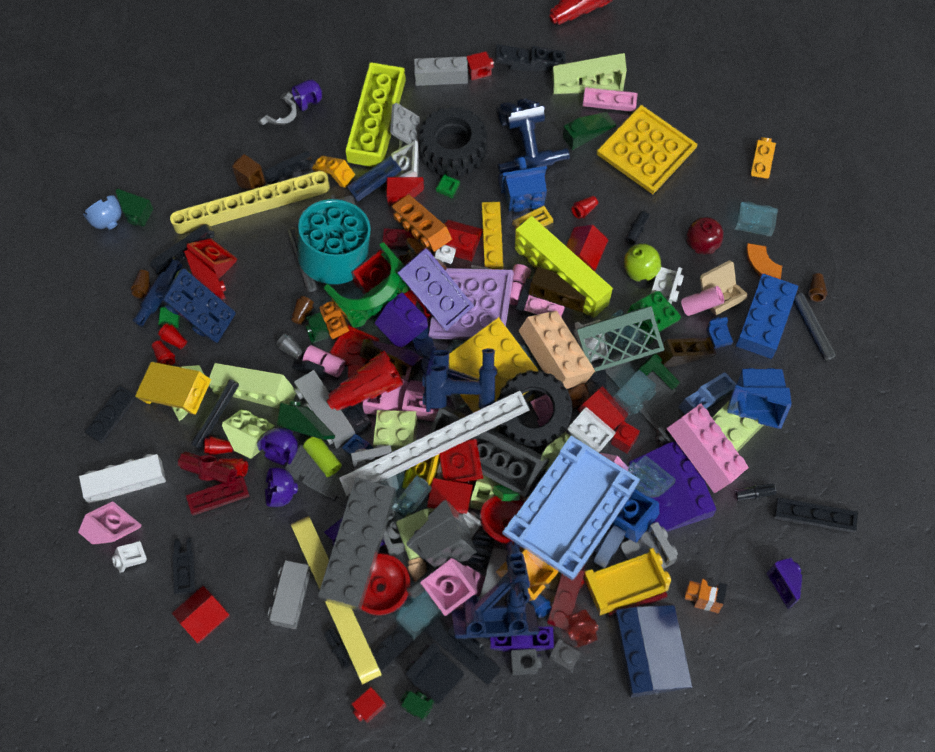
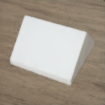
(407, 159)

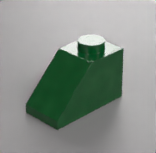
(135, 208)

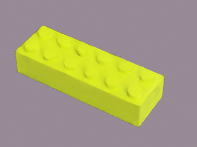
(372, 120)
(549, 253)

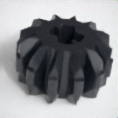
(484, 545)

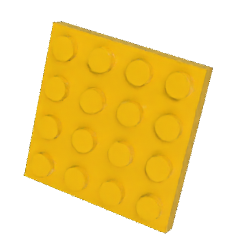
(647, 149)
(508, 358)

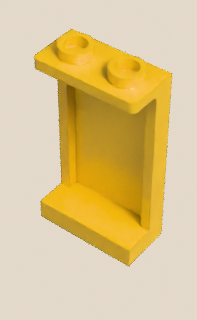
(173, 387)
(627, 582)

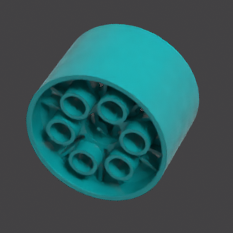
(317, 233)

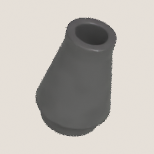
(290, 346)

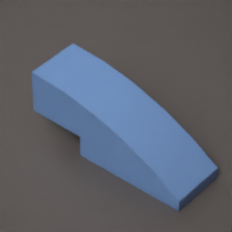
(709, 393)

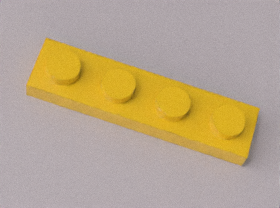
(492, 235)

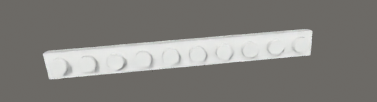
(438, 441)

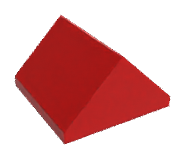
(587, 244)
(212, 255)
(371, 272)
(605, 408)
(455, 493)
(200, 614)

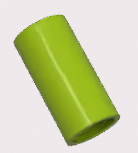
(322, 456)

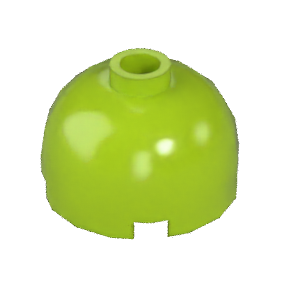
(642, 262)

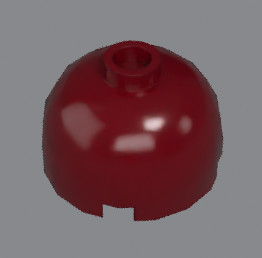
(705, 235)

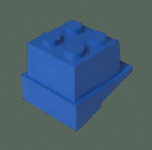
(524, 187)
(761, 397)

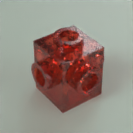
(582, 628)

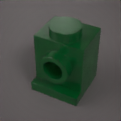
(316, 328)
(417, 704)

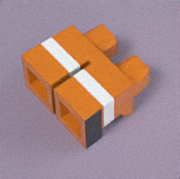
(705, 596)

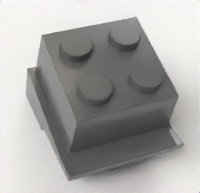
(443, 537)

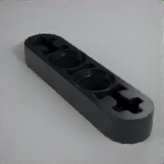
(177, 252)

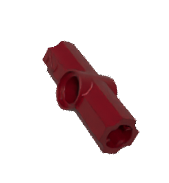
(207, 467)

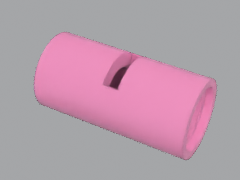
(520, 274)
(702, 301)
(332, 364)

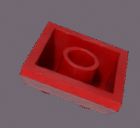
(464, 239)

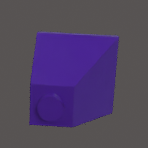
(787, 580)

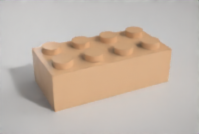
(556, 349)

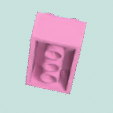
(708, 448)

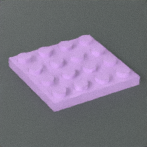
(490, 295)

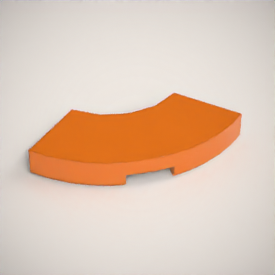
(761, 262)

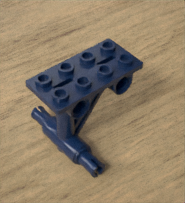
(524, 116)
(189, 299)
(442, 381)
(514, 618)

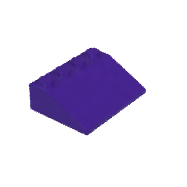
(689, 496)

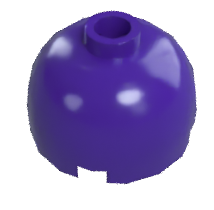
(279, 445)
(280, 487)

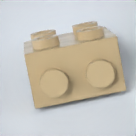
(724, 278)

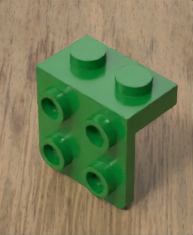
(663, 311)

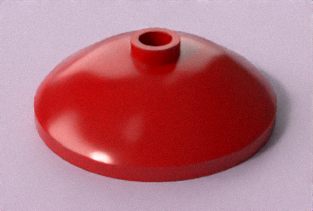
(497, 515)
(395, 579)

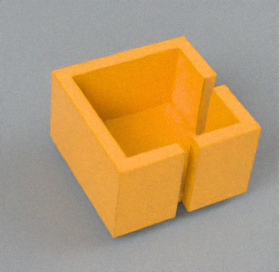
(538, 572)

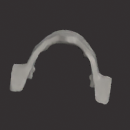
(286, 97)

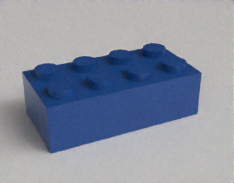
(767, 316)

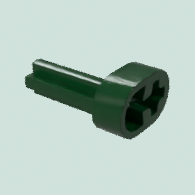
(654, 363)

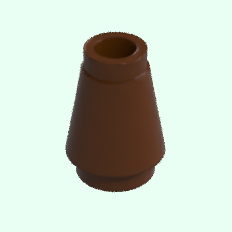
(141, 284)
(817, 289)
(302, 309)

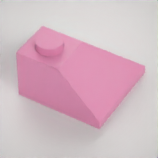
(107, 524)

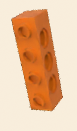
(421, 223)

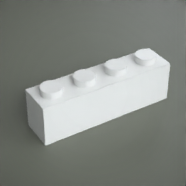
(122, 478)

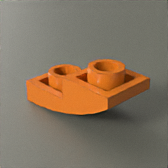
(334, 319)

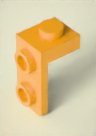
(763, 157)
(336, 167)

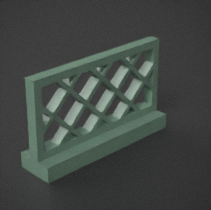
(620, 322)

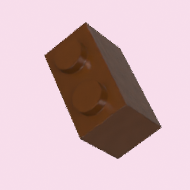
(248, 173)

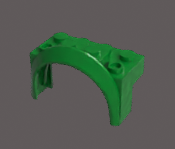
(360, 310)

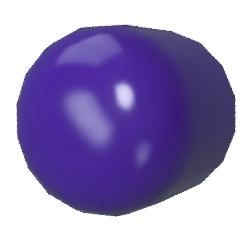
(305, 93)

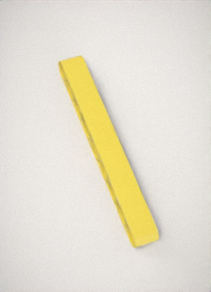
(241, 201)
(342, 616)

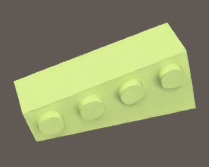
(596, 73)
(254, 385)

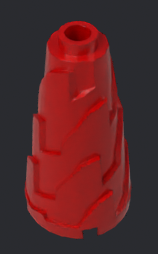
(571, 9)
(366, 383)

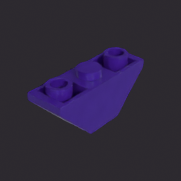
(540, 642)

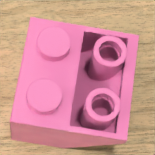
(387, 401)
(414, 401)

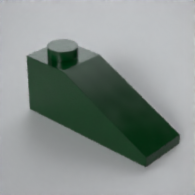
(586, 128)
(302, 420)

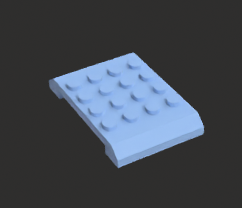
(572, 507)

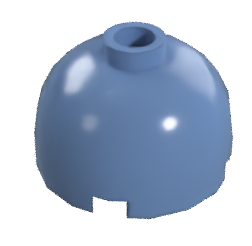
(104, 214)

